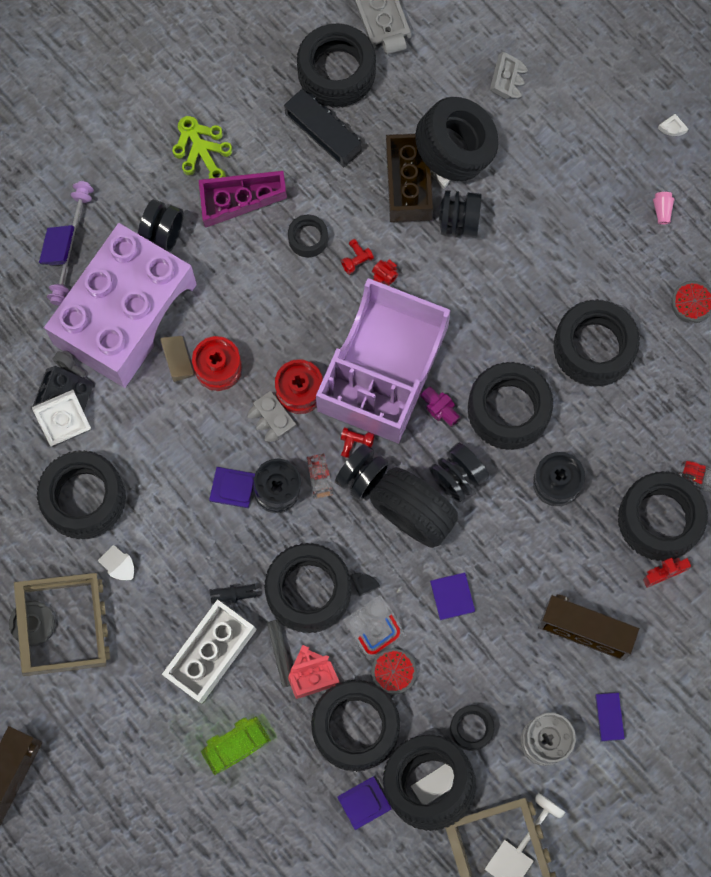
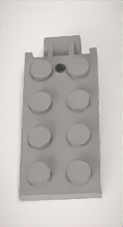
(384, 16)

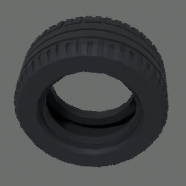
(339, 38)
(609, 316)
(518, 376)
(63, 469)
(682, 492)
(414, 507)
(300, 556)
(355, 691)
(406, 759)

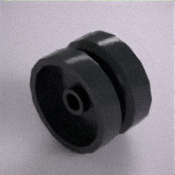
(161, 224)
(561, 466)
(362, 472)

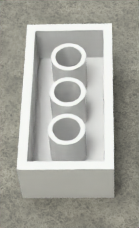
(209, 651)

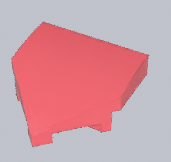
(311, 673)

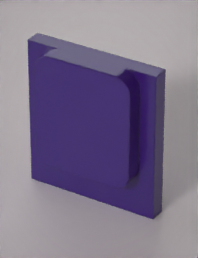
(56, 245)
(232, 487)
(452, 596)
(364, 803)

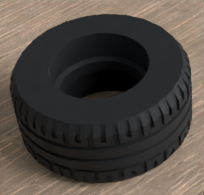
(442, 153)

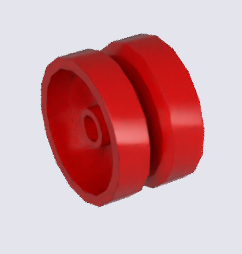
(217, 363)
(296, 374)

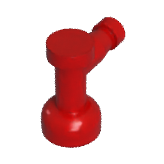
(362, 256)
(351, 437)

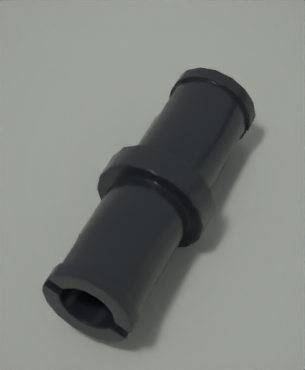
(233, 593)

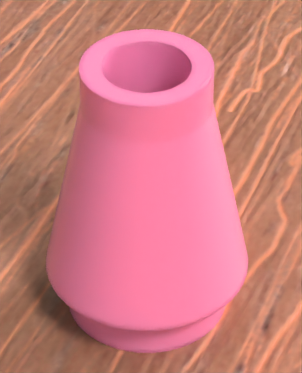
(663, 206)

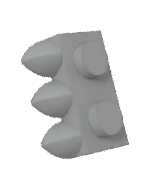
(507, 76)
(273, 417)

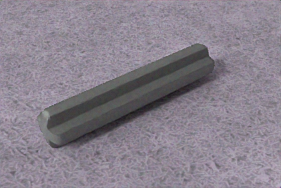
(279, 651)

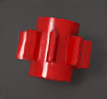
(385, 272)

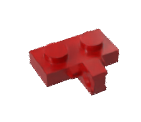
(669, 569)

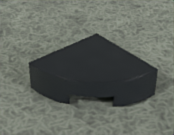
(364, 583)

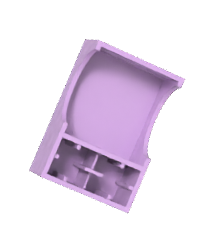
(119, 304)
(383, 361)

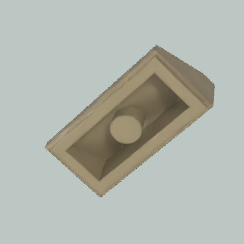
(177, 357)

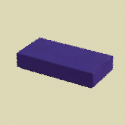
(609, 717)

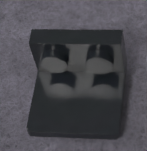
(59, 381)

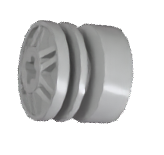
(561, 738)

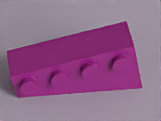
(236, 195)

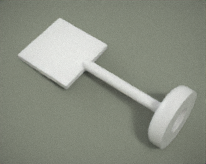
(510, 860)

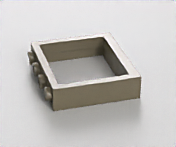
(22, 623)
(534, 831)

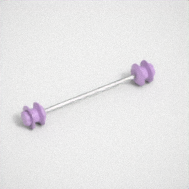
(81, 196)

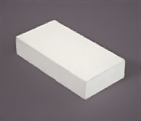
(434, 784)

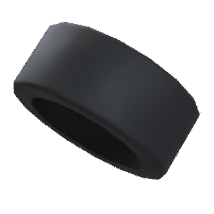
(307, 220)
(482, 713)

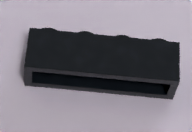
(323, 127)

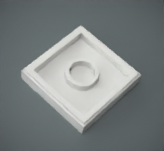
(61, 418)

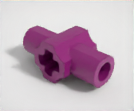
(440, 406)

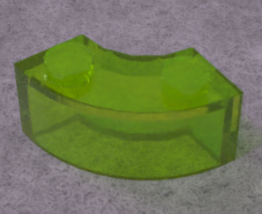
(235, 745)

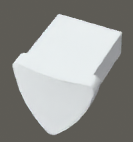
(118, 564)

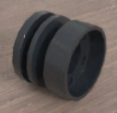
(460, 214)
(461, 470)
(277, 473)

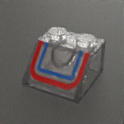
(374, 628)

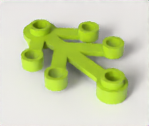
(200, 146)

